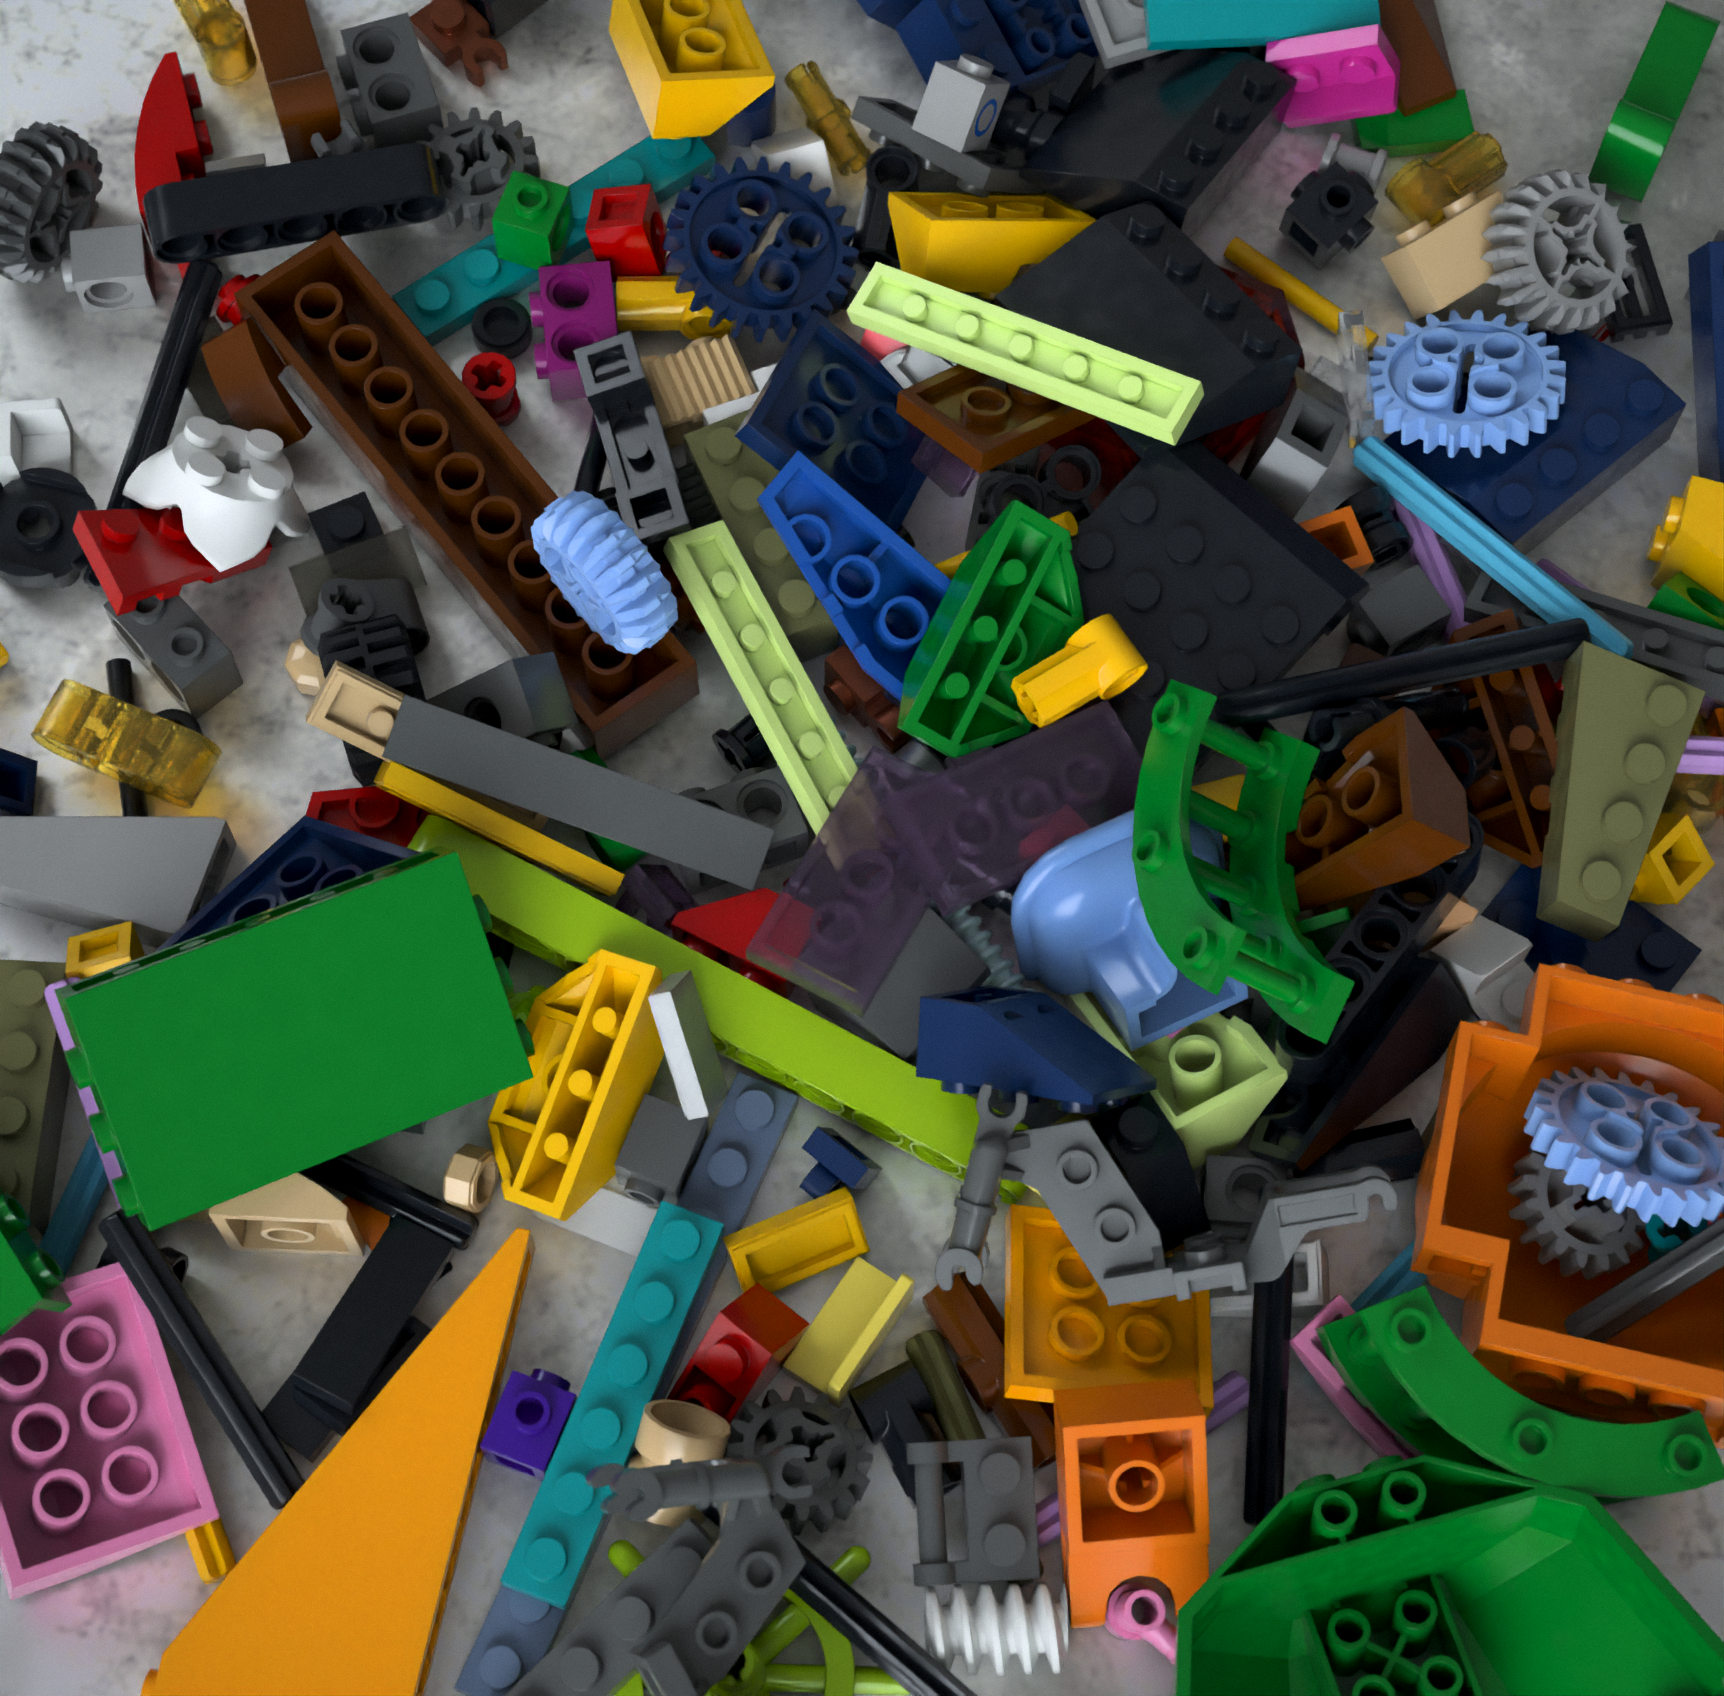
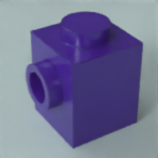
(529, 1422)

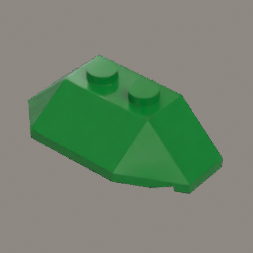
(999, 617)

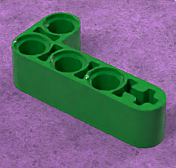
(1653, 101)

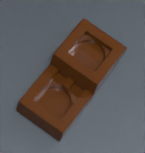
(248, 383)

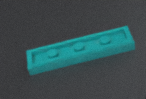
(1248, 22)

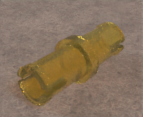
(828, 118)

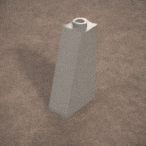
(113, 869)

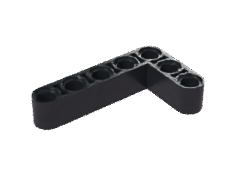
(1384, 918)

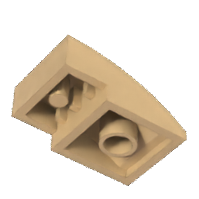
(285, 1218)

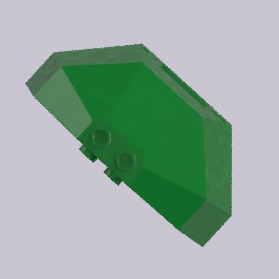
(1441, 1588)

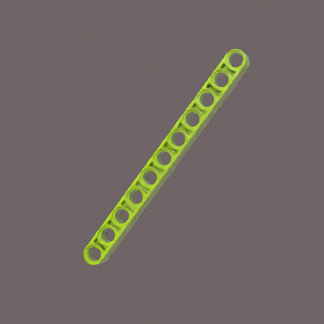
(743, 1017)

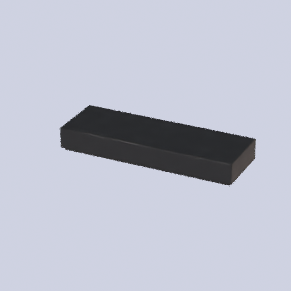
(373, 1314)

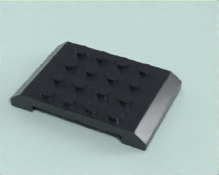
(1204, 582)

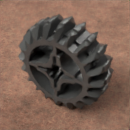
(44, 193)

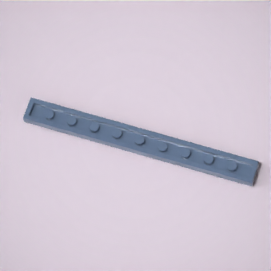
(722, 1188)

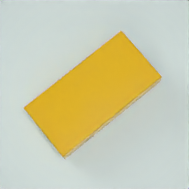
(797, 1242)

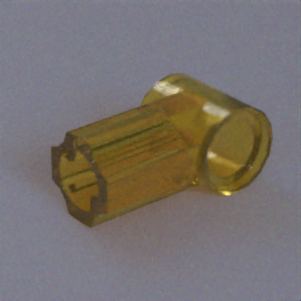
(220, 39)
(1426, 187)

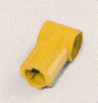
(654, 305)
(1093, 664)

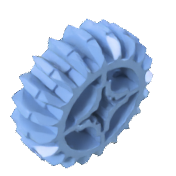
(604, 572)

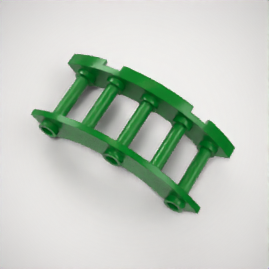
(1263, 939)
(1450, 1407)

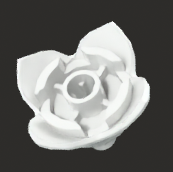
(228, 487)

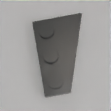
(976, 170)

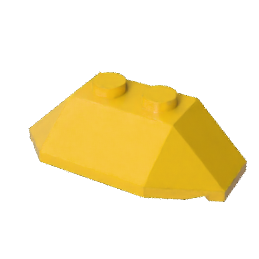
(590, 1073)

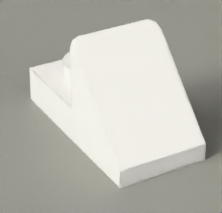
(1488, 969)

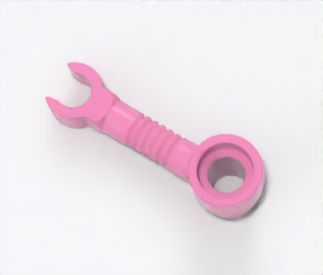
(1153, 1626)

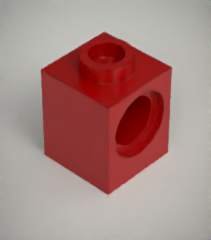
(627, 230)

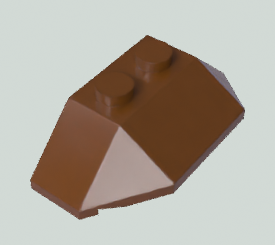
(1521, 719)

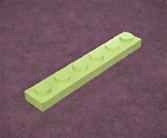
(1026, 353)
(763, 667)

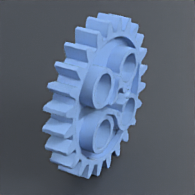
(1510, 385)
(1629, 1145)

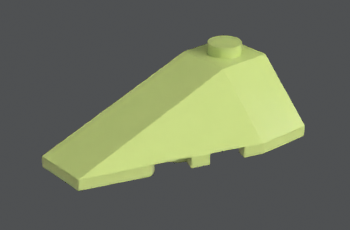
(1208, 1076)

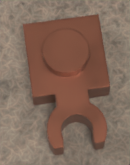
(457, 32)
(857, 693)

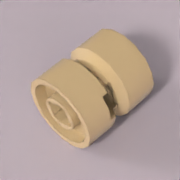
(678, 1432)

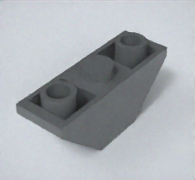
(1296, 442)

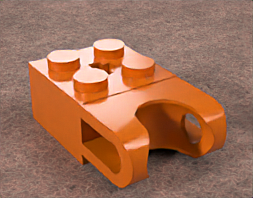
(1131, 1491)

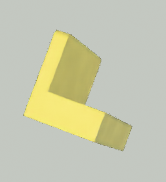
(849, 1330)

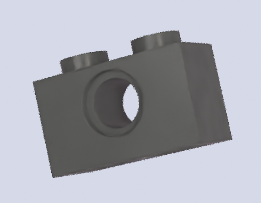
(517, 697)

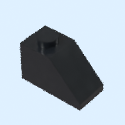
(1155, 1167)

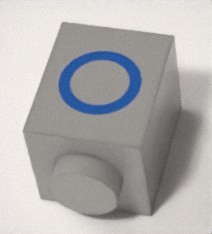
(961, 103)

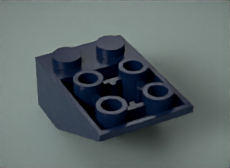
(1021, 38)
(1025, 1045)

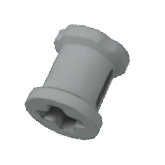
(1353, 158)

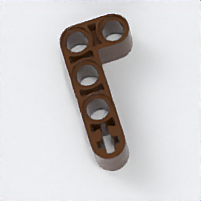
(294, 74)

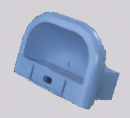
(1086, 931)

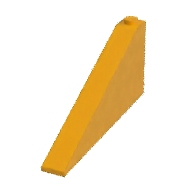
(365, 1553)

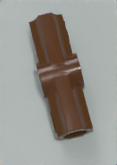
(977, 1339)

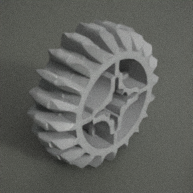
(1539, 255)

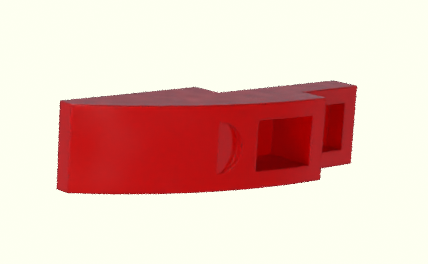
(167, 137)

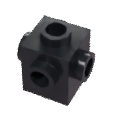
(1329, 213)

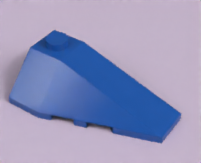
(858, 567)

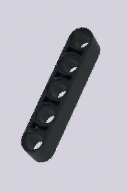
(293, 203)

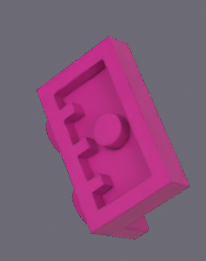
(1338, 75)

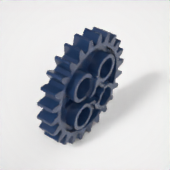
(711, 220)

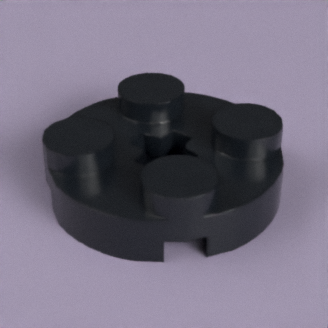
(55, 557)

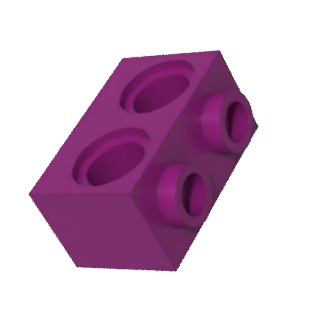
(571, 328)

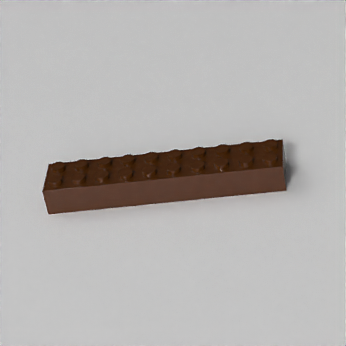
(451, 480)

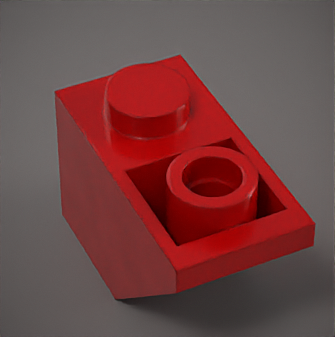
(724, 932)
(740, 1353)

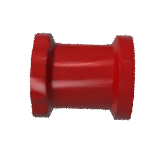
(493, 388)

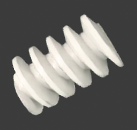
(997, 1628)

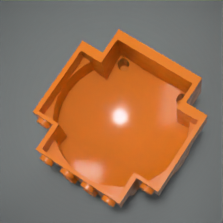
(1473, 1247)

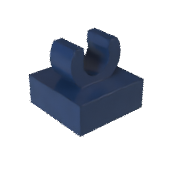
(837, 1164)

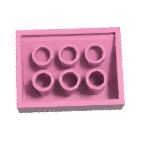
(91, 1438)

